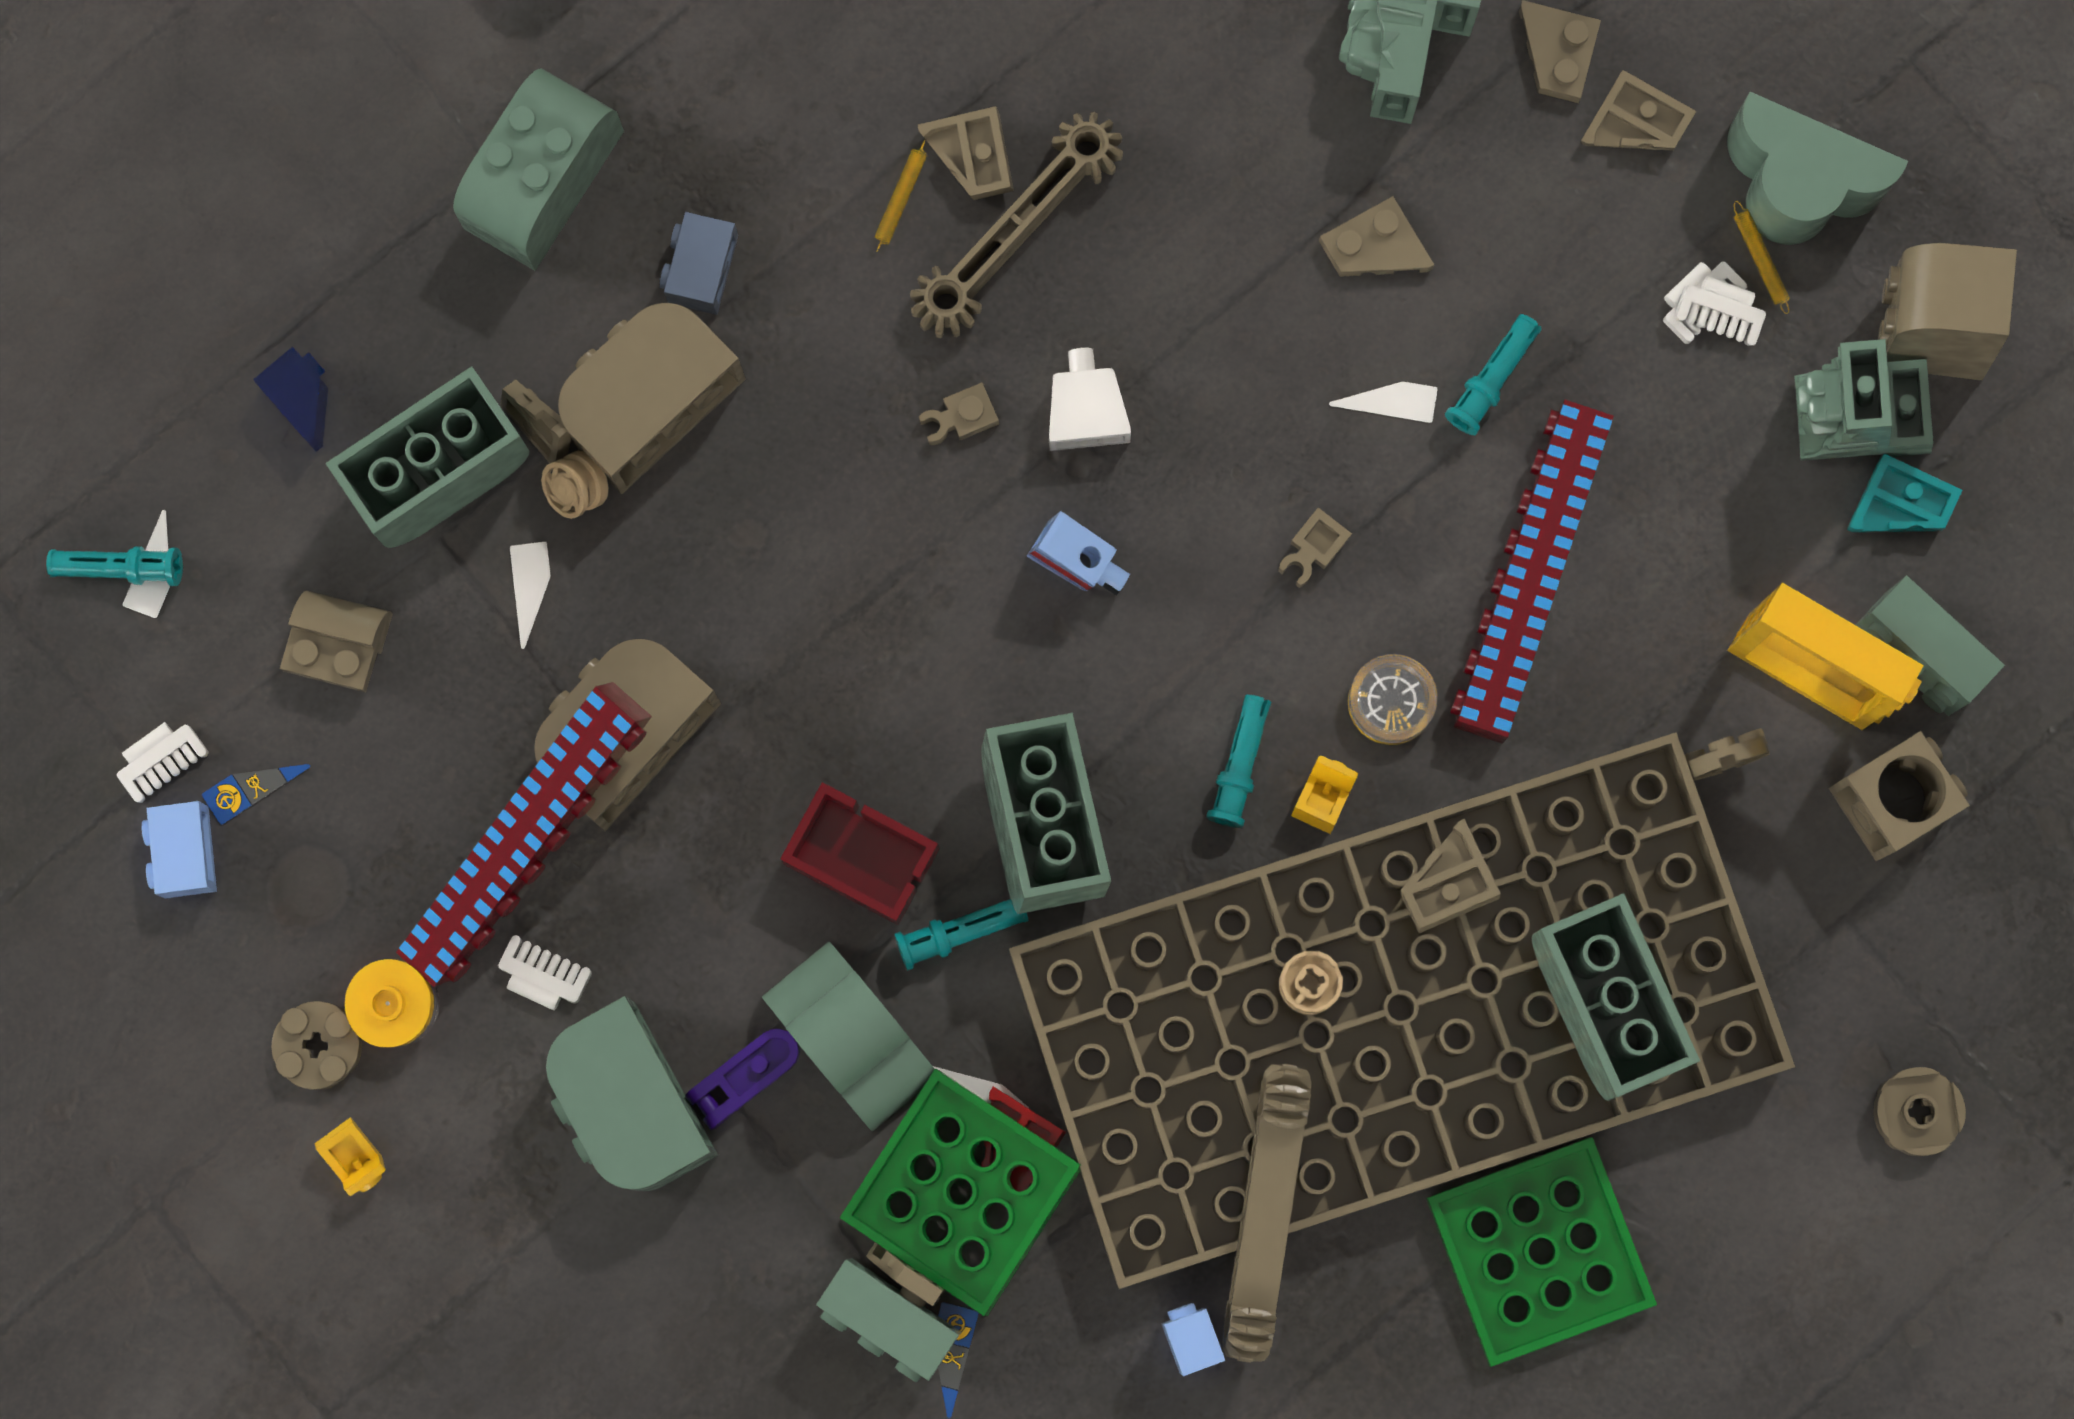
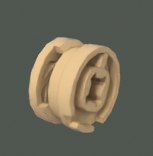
(574, 484)
(1310, 982)

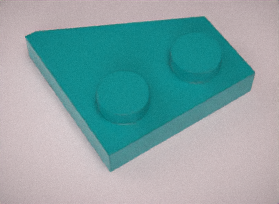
(1903, 500)

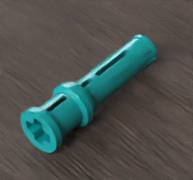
(1484, 389)
(134, 565)
(1235, 780)
(941, 937)

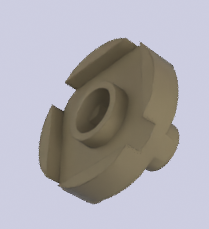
(1727, 754)
(295, 1060)
(1901, 1130)

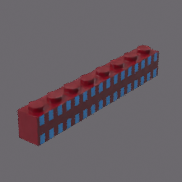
(1533, 571)
(524, 834)

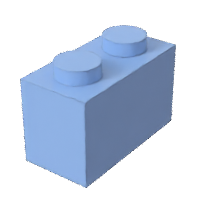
(179, 850)
(1192, 1339)

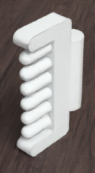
(1696, 277)
(1723, 299)
(154, 750)
(540, 985)

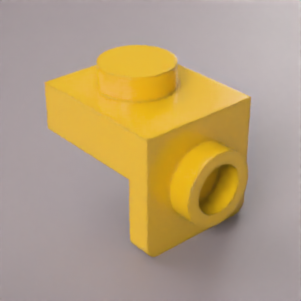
(1325, 794)
(352, 1157)

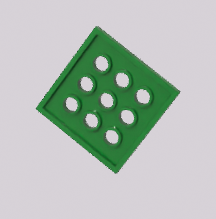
(1003, 1247)
(1611, 1248)

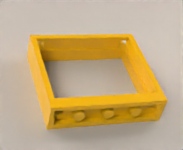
(1826, 658)

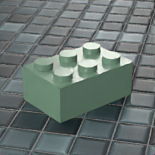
(1919, 627)
(887, 1321)

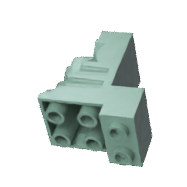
(1391, 43)
(1864, 405)

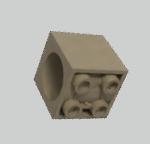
(1874, 824)

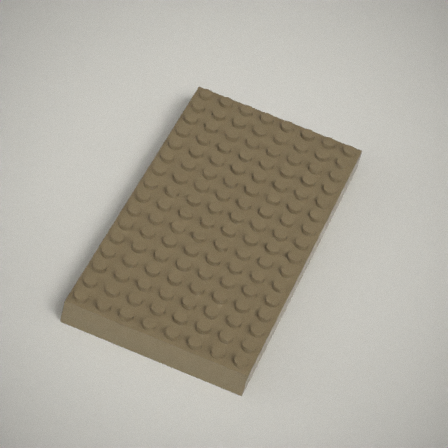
(1441, 1036)

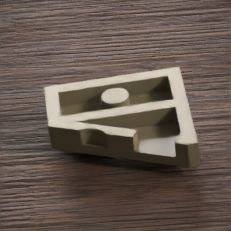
(1560, 49)

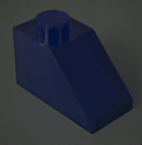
(298, 393)

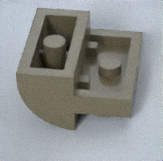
(335, 640)

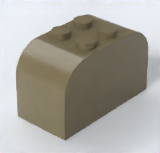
(1949, 307)
(646, 390)
(662, 688)

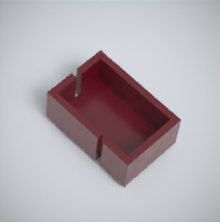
(858, 856)

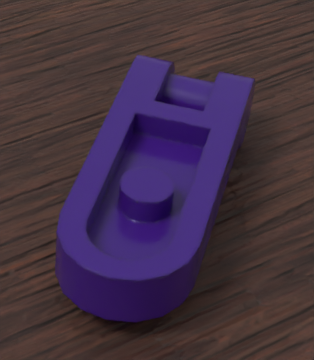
(745, 1075)

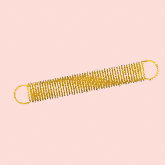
(900, 191)
(1765, 257)

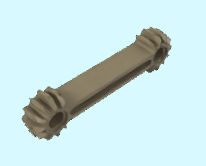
(1017, 224)
(1266, 1213)

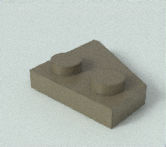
(1638, 118)
(972, 150)
(1376, 243)
(536, 421)
(1450, 881)
(915, 1285)

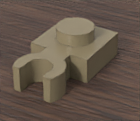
(965, 412)
(1317, 542)

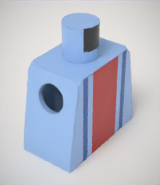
(1060, 549)

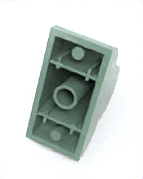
(1804, 170)
(849, 1036)

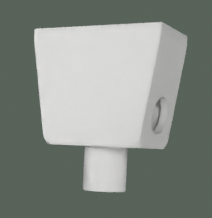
(1086, 406)

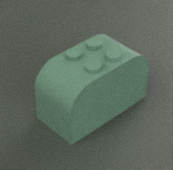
(535, 167)
(430, 460)
(1044, 814)
(1613, 998)
(624, 1101)

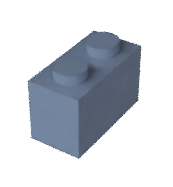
(699, 262)

